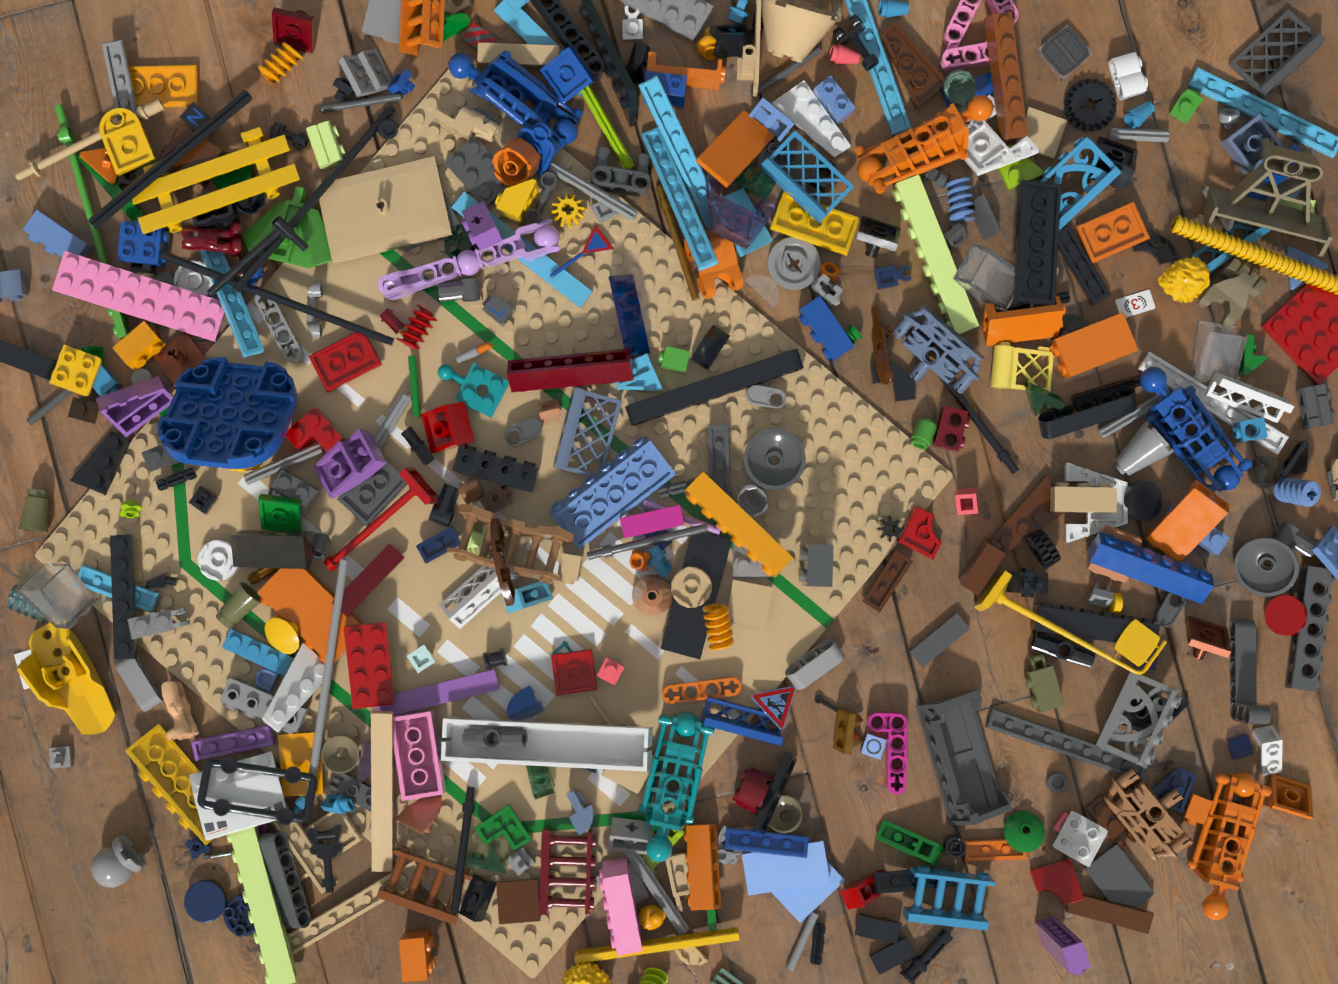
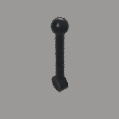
(819, 699)

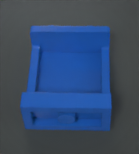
(673, 85)

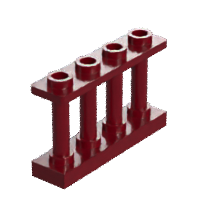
(549, 860)

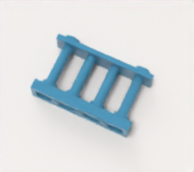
(956, 917)

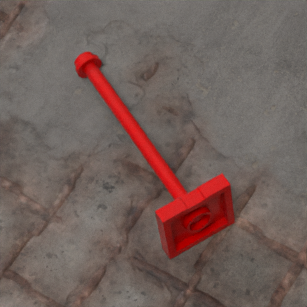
(417, 487)

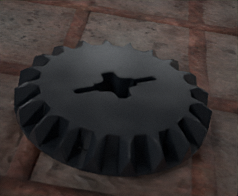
(1087, 118)

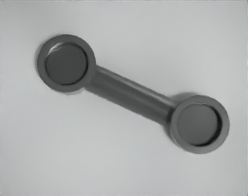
(549, 183)

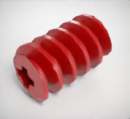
(417, 328)

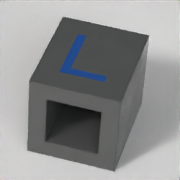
(498, 309)

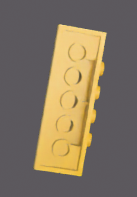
(168, 771)

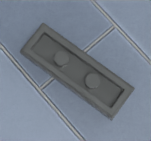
(939, 640)

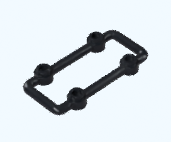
(230, 765)

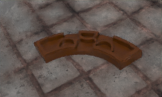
(498, 551)

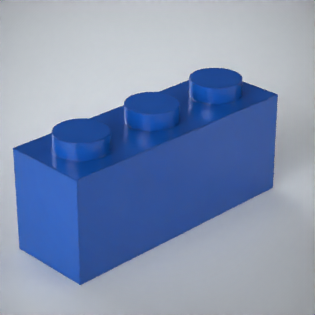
(825, 329)

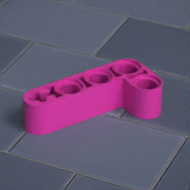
(892, 753)

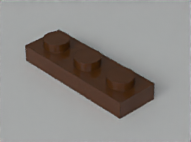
(887, 581)

